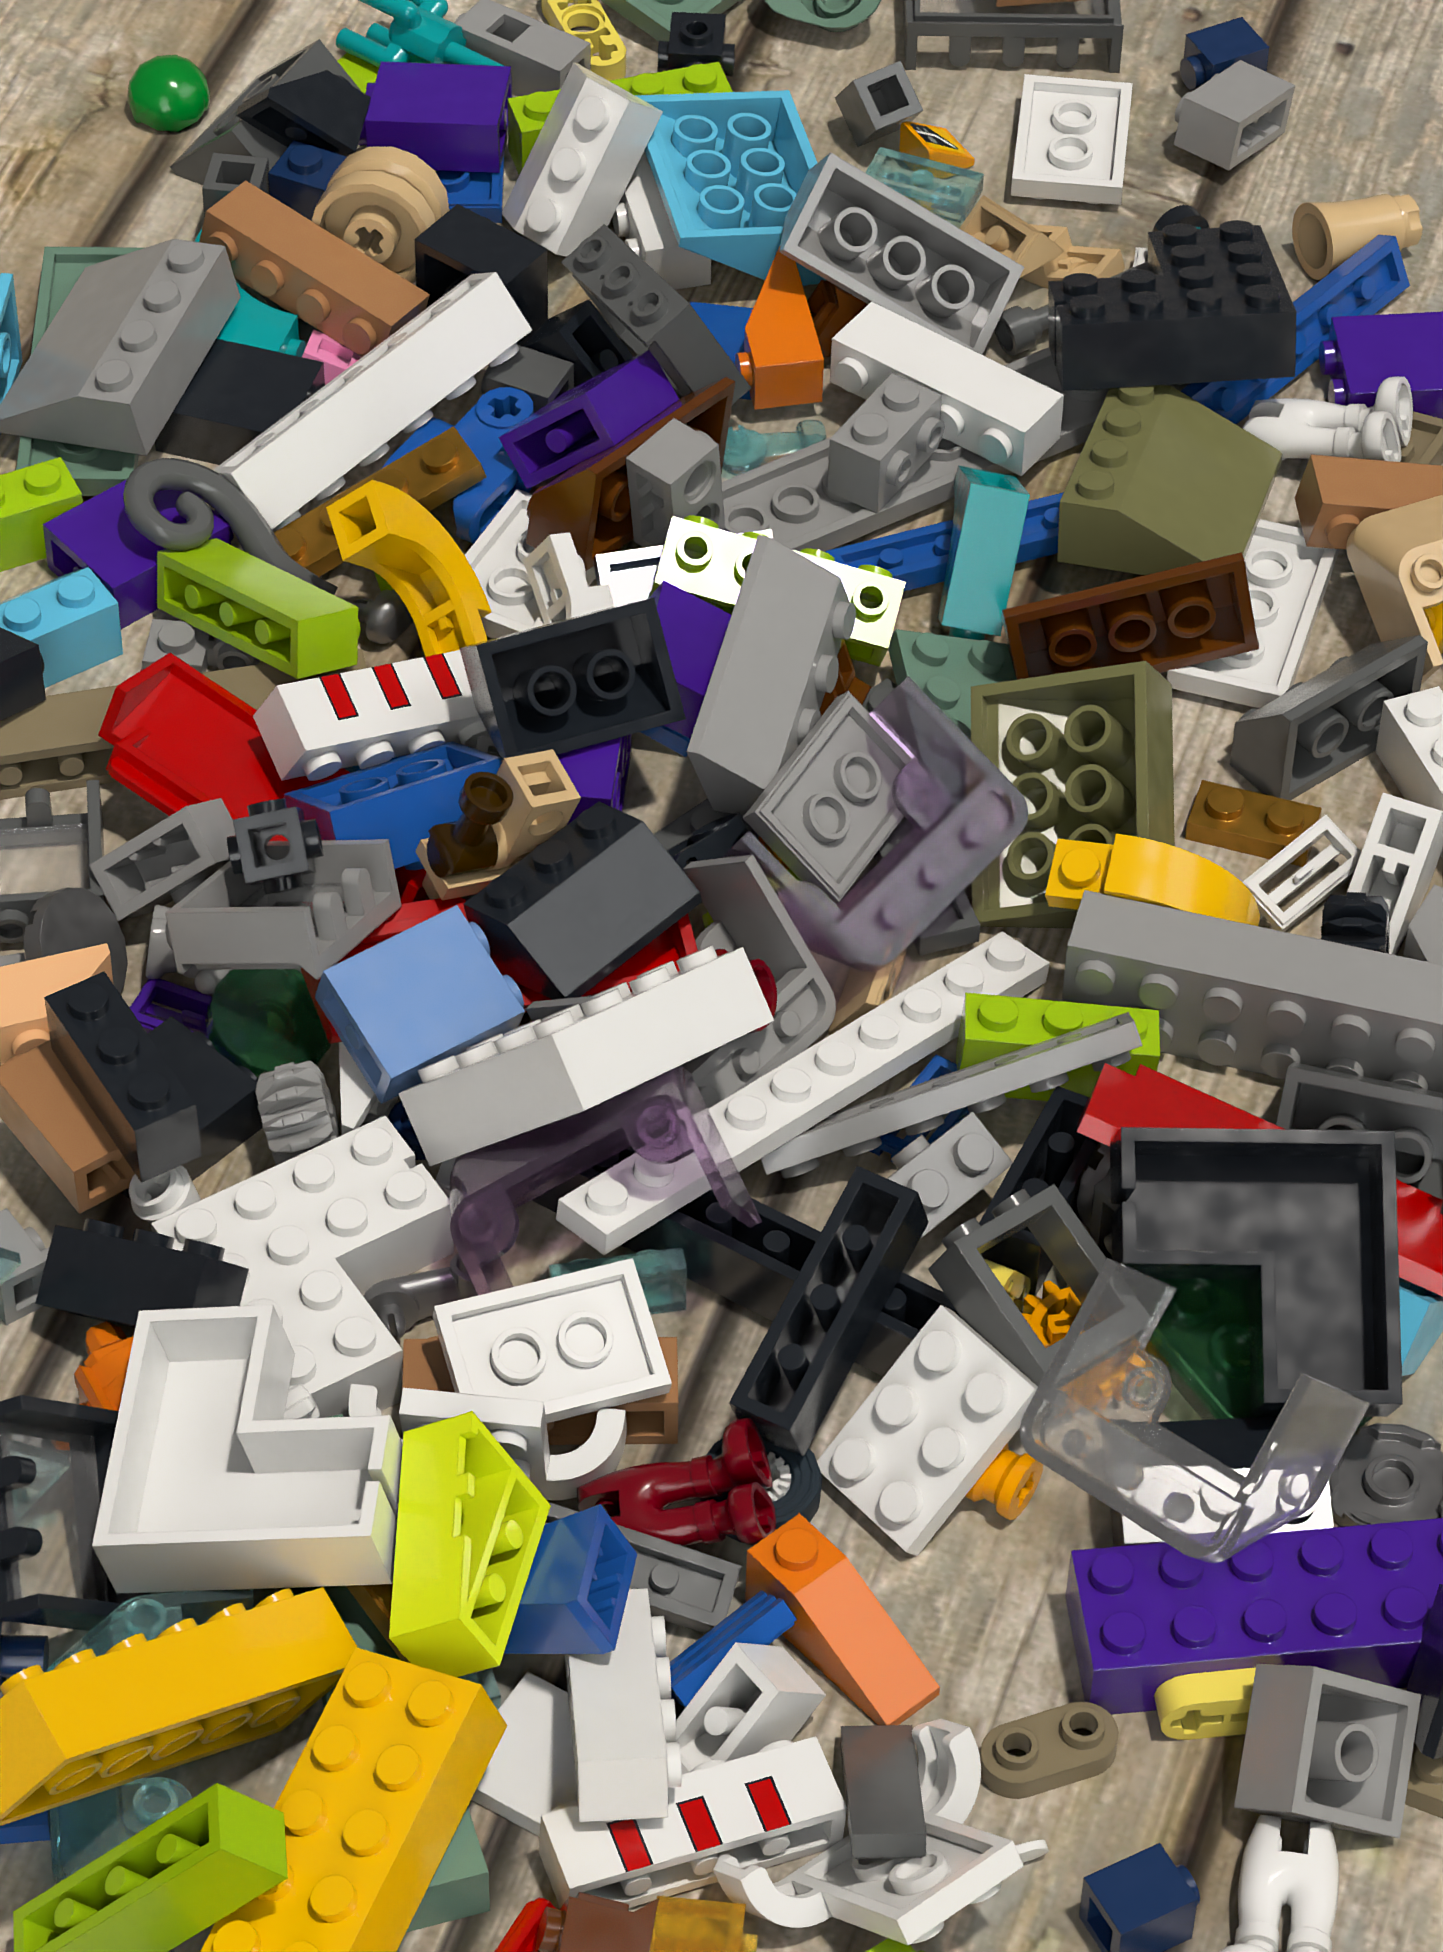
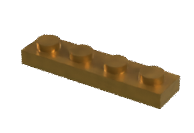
(427, 474)

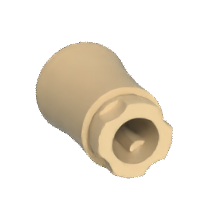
(1334, 231)

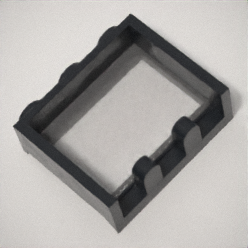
(49, 1510)

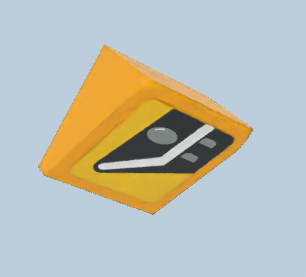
(933, 144)

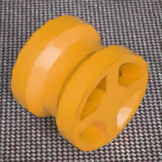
(1008, 1483)

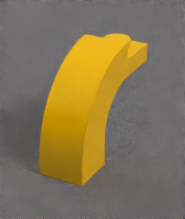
(419, 560)
(1148, 874)

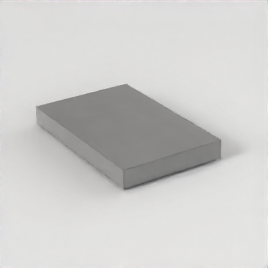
(832, 799)

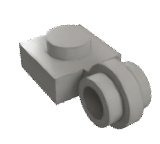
(192, 647)

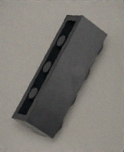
(830, 1310)

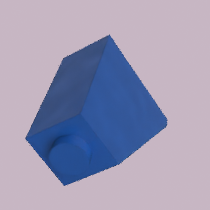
(575, 1588)

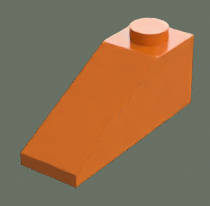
(781, 343)
(840, 1622)

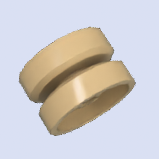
(381, 204)

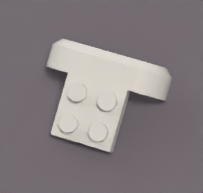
(518, 1428)
(895, 1895)

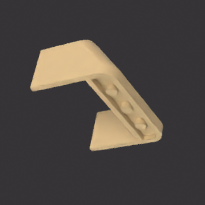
(1401, 571)

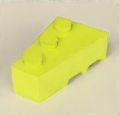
(460, 1546)

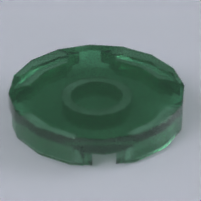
(265, 1020)

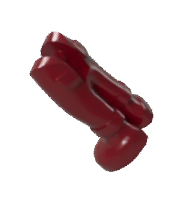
(646, 1489)

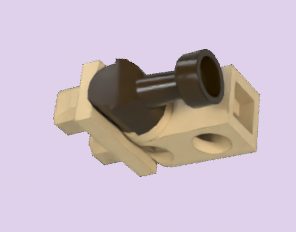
(499, 824)

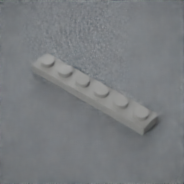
(977, 1087)

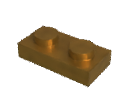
(1248, 821)

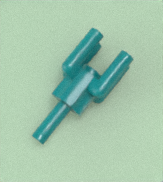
(414, 36)

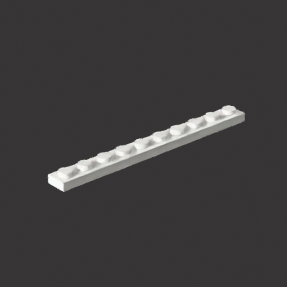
(804, 1091)

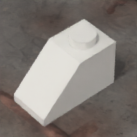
(745, 1705)

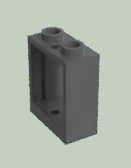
(982, 1298)

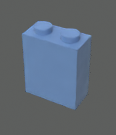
(418, 1000)

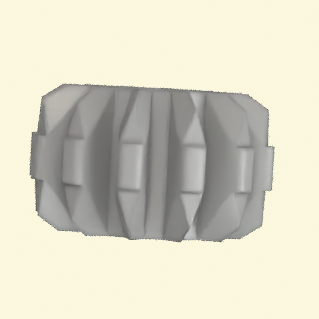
(296, 1109)

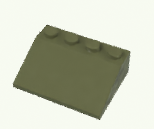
(1163, 485)
(1091, 764)

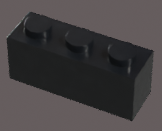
(123, 1076)
(1048, 1157)
(115, 1278)

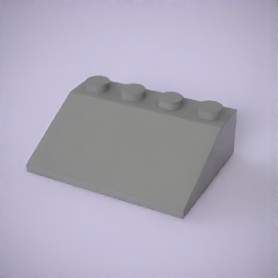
(123, 348)

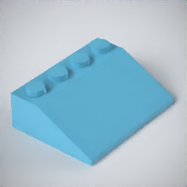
(730, 173)

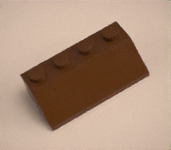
(594, 495)
(1156, 618)

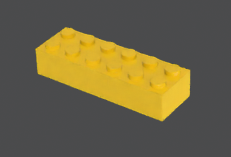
(165, 1699)
(370, 1810)

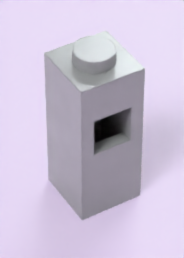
(534, 50)

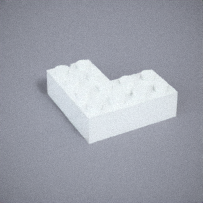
(586, 1058)
(318, 1240)
(224, 1489)

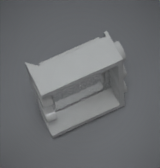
(306, 928)

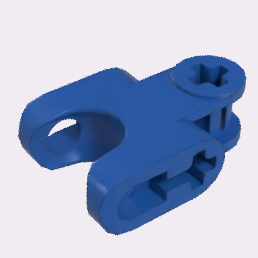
(480, 428)

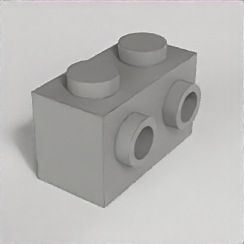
(884, 442)

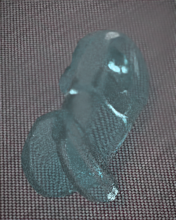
(751, 449)

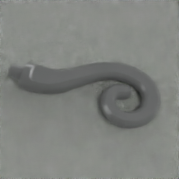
(200, 488)

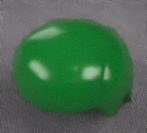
(168, 93)

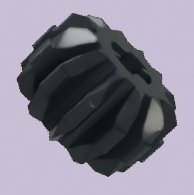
(1357, 921)

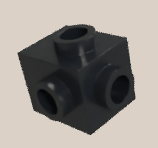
(696, 40)
(249, 846)

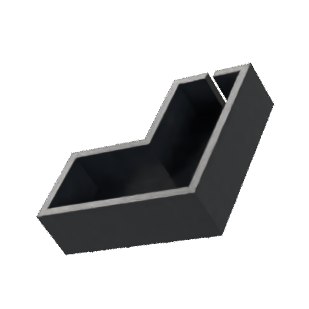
(1197, 315)
(1296, 1218)

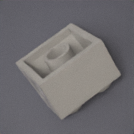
(1327, 1749)

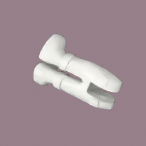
(1337, 430)
(1280, 1878)

